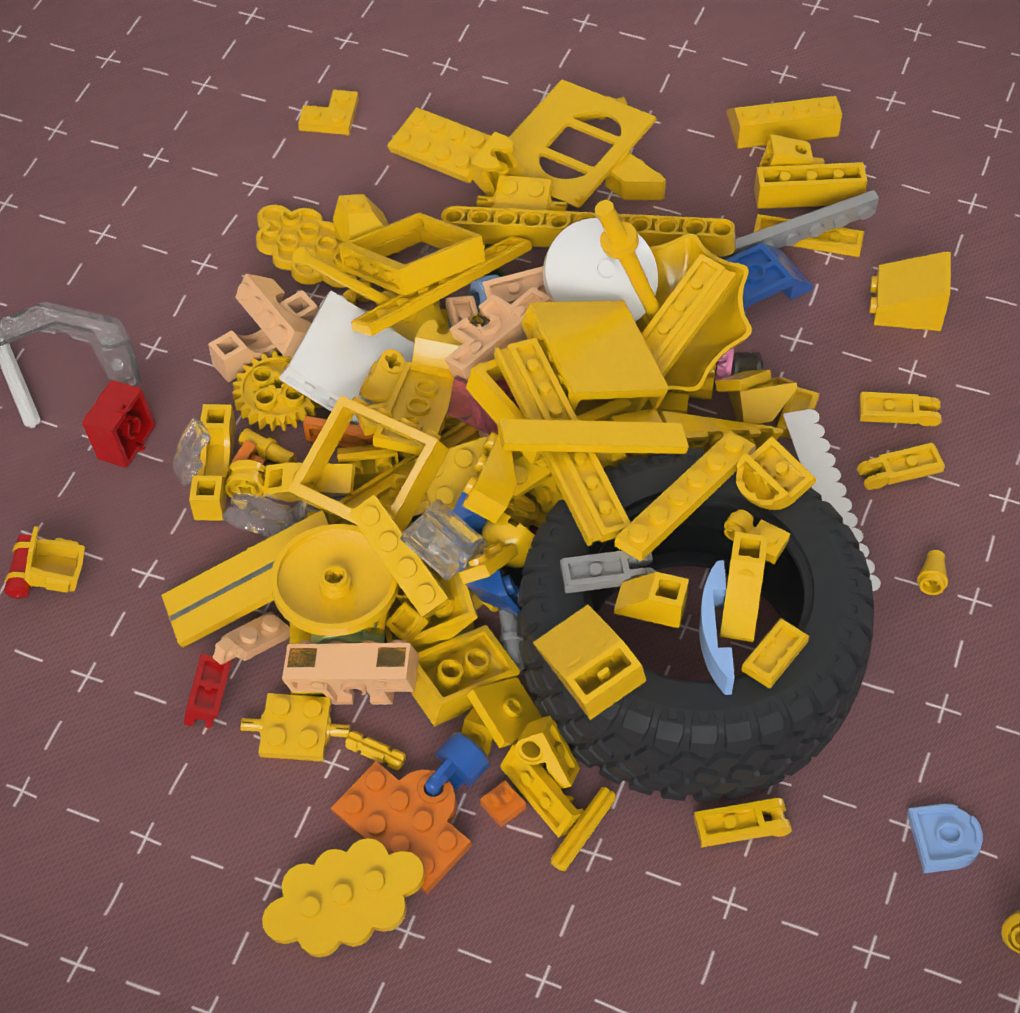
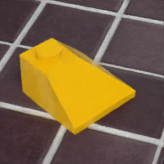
(357, 216)
(762, 401)

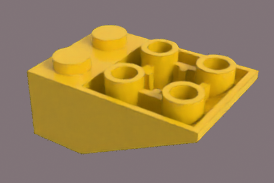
(591, 661)

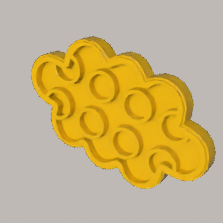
(285, 231)
(343, 897)

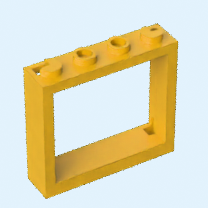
(368, 260)
(499, 406)
(328, 439)

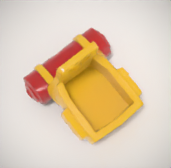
(43, 564)

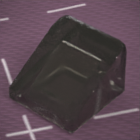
(747, 361)

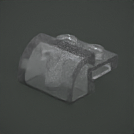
(443, 539)

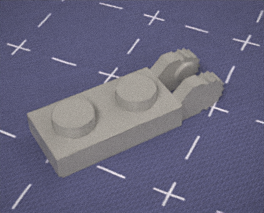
(601, 570)

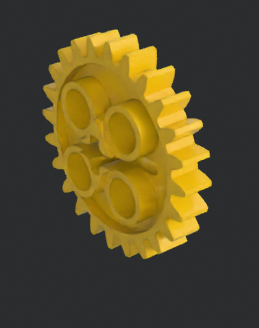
(266, 398)

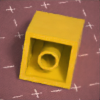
(912, 292)

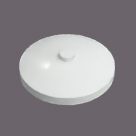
(582, 271)

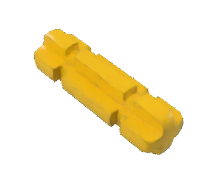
(375, 750)

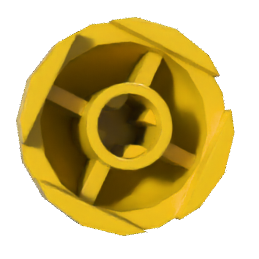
(508, 533)

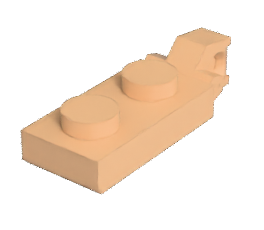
(251, 638)

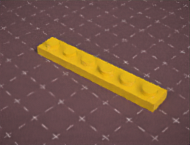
(683, 496)

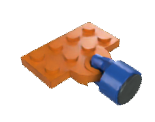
(418, 808)

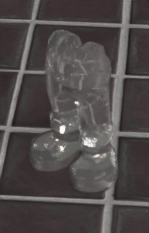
(251, 510)

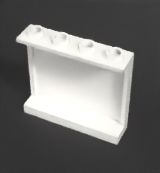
(336, 358)

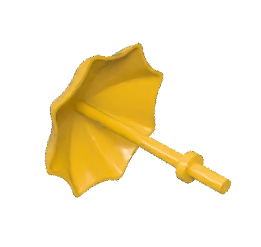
(726, 324)

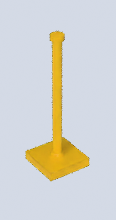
(407, 327)

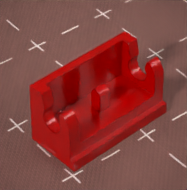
(207, 691)

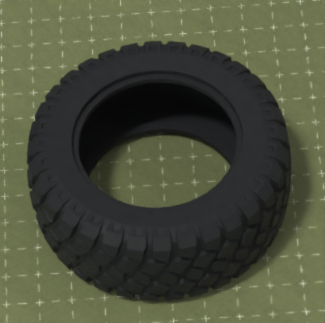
(686, 732)

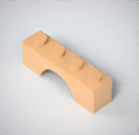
(261, 300)
(235, 350)

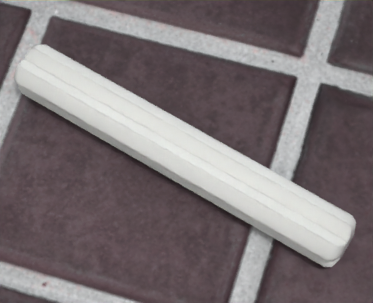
(18, 387)

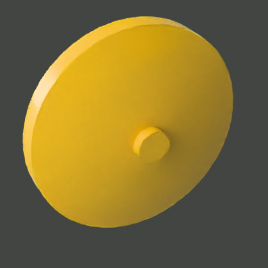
(331, 581)

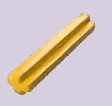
(583, 829)

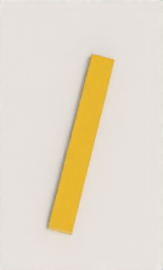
(404, 306)

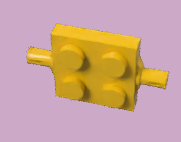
(522, 193)
(295, 727)

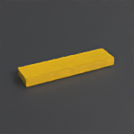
(836, 240)

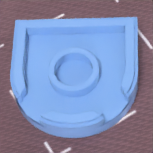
(944, 836)

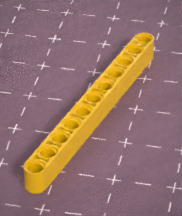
(544, 226)

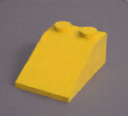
(457, 667)

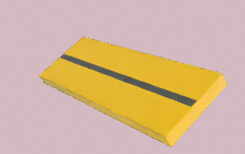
(230, 587)

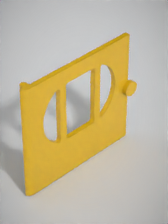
(561, 110)

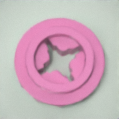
(725, 365)

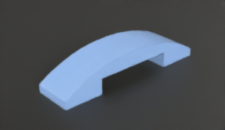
(718, 660)

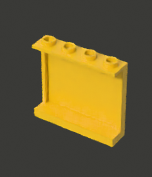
(595, 350)

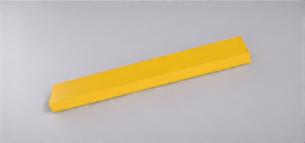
(592, 436)

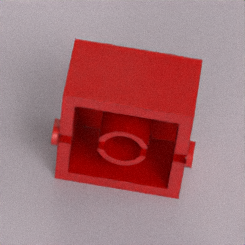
(119, 423)

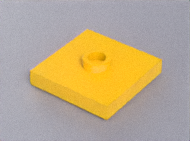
(504, 709)

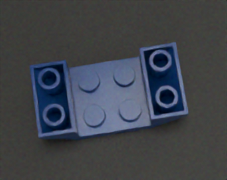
(769, 274)
(496, 589)

